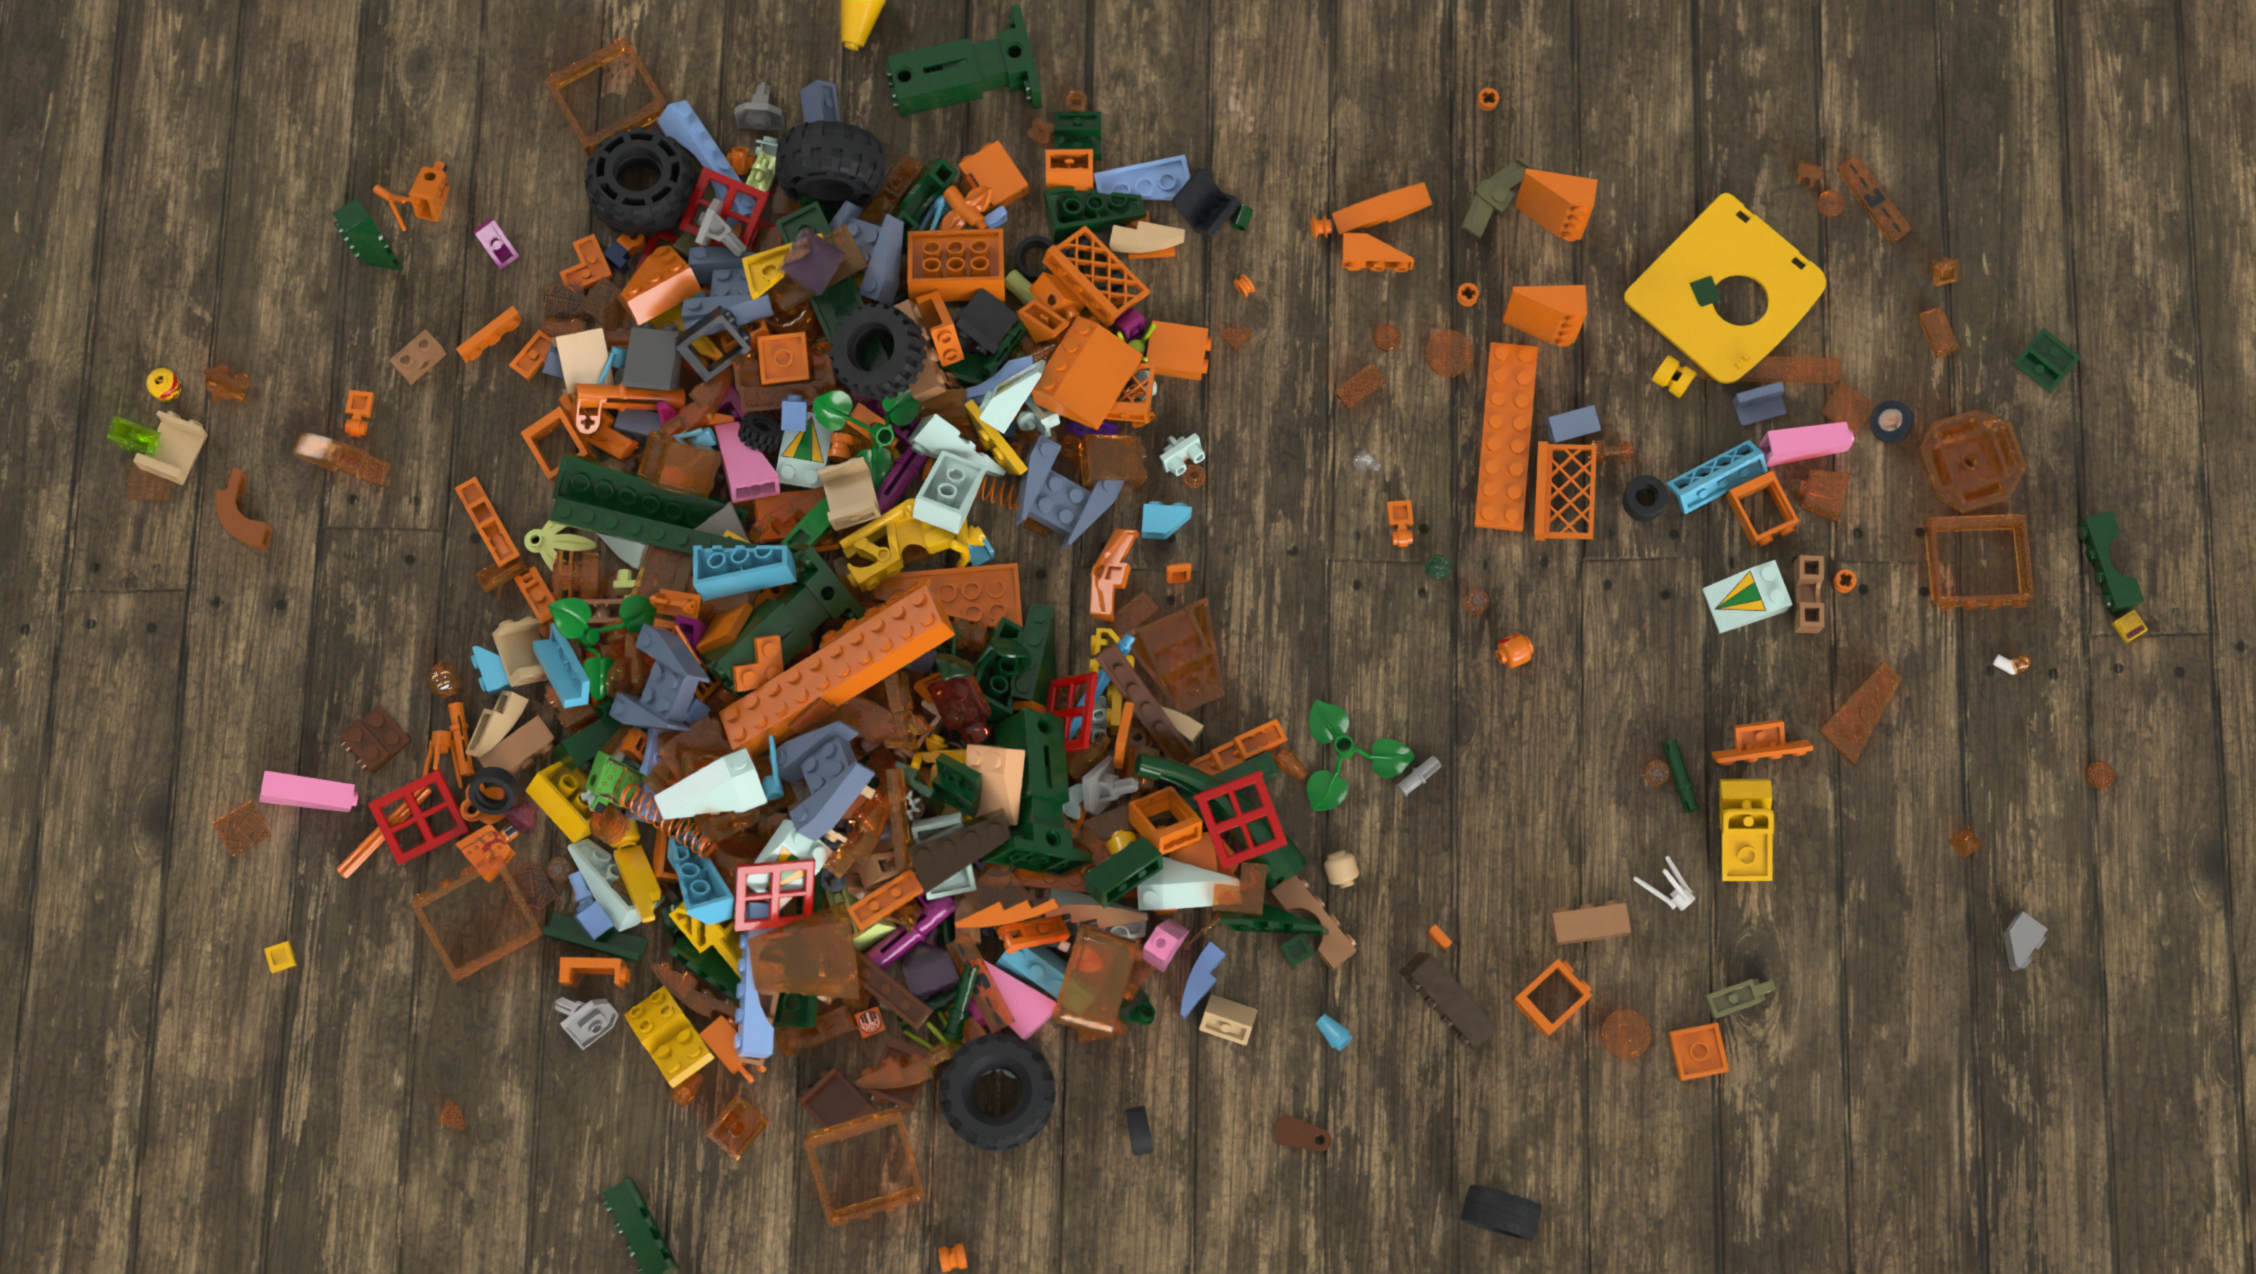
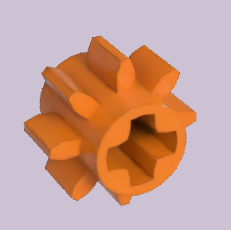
(741, 160)

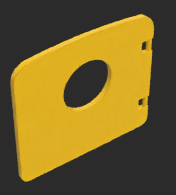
(1724, 247)

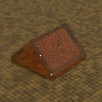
(736, 1127)

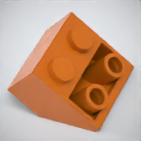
(1069, 169)

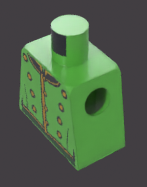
(608, 781)

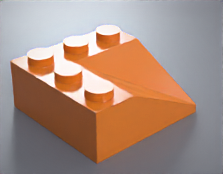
(658, 285)

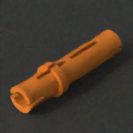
(459, 729)

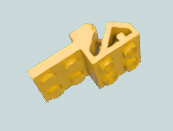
(1101, 640)
(1746, 829)
(719, 935)
(668, 1036)

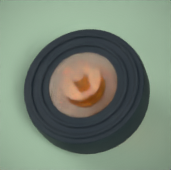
(1891, 421)

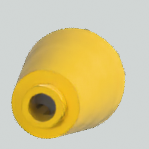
(858, 21)

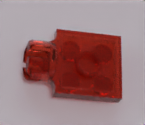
(962, 707)

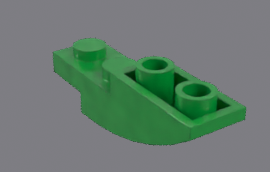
(812, 527)

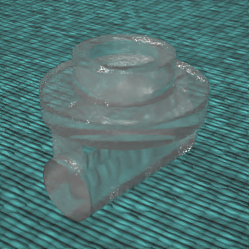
(1363, 461)

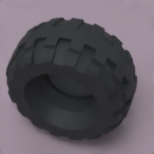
(830, 163)
(639, 210)
(979, 1057)

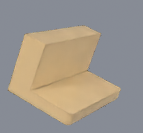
(1228, 1019)

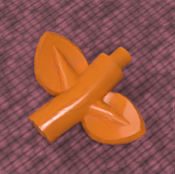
(967, 209)

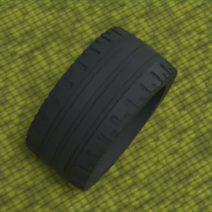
(1501, 1212)

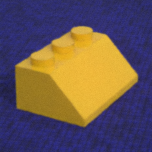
(559, 796)

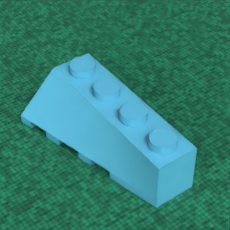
(740, 569)
(701, 885)
(1036, 966)

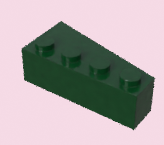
(998, 673)

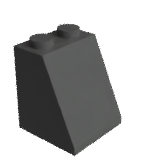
(652, 358)

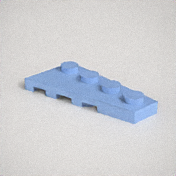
(1151, 180)

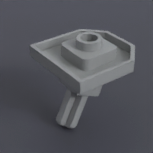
(760, 113)
(715, 227)
(1103, 786)
(588, 1020)

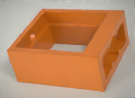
(546, 426)
(1751, 487)
(1174, 836)
(1533, 1012)

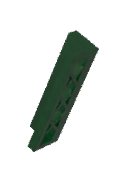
(610, 942)

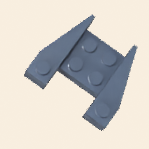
(880, 249)
(728, 288)
(1058, 500)
(668, 686)
(830, 772)

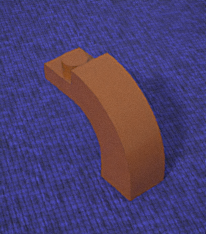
(228, 507)

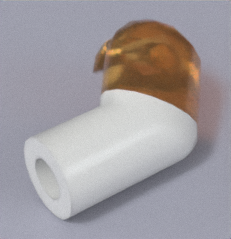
(2013, 666)

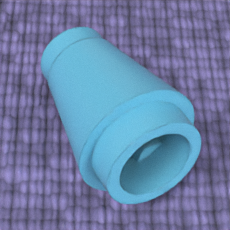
(1335, 1033)

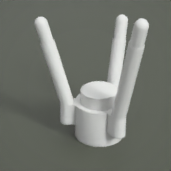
(1681, 896)

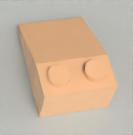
(1001, 778)

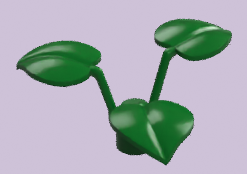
(833, 409)
(571, 618)
(1330, 723)

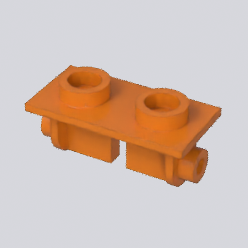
(676, 603)

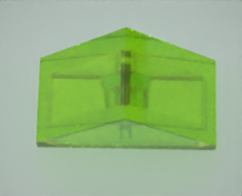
(132, 436)

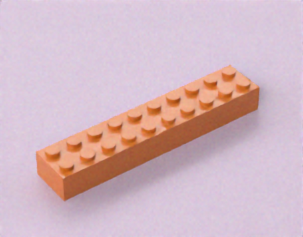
(839, 670)

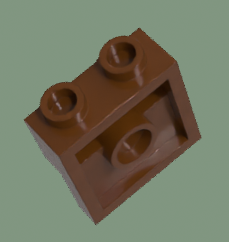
(374, 739)

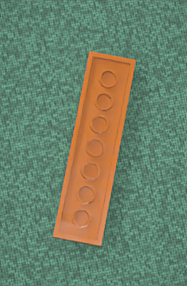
(1506, 436)

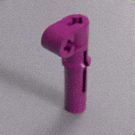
(885, 501)
(900, 941)

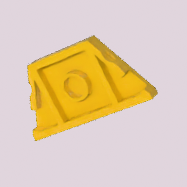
(992, 440)

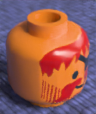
(1514, 650)

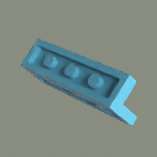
(1721, 478)
(562, 669)

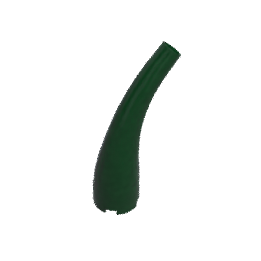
(1280, 863)

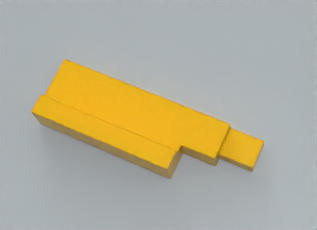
(638, 880)

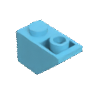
(1163, 520)
(492, 671)

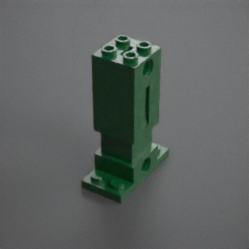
(963, 70)
(791, 615)
(1040, 838)

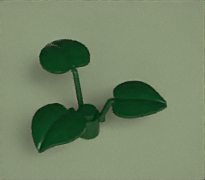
(951, 666)

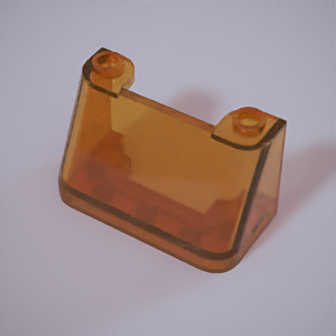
(1096, 980)

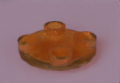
(619, 679)

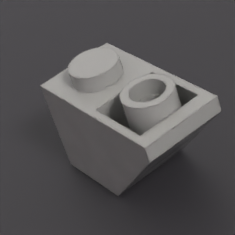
(2021, 939)

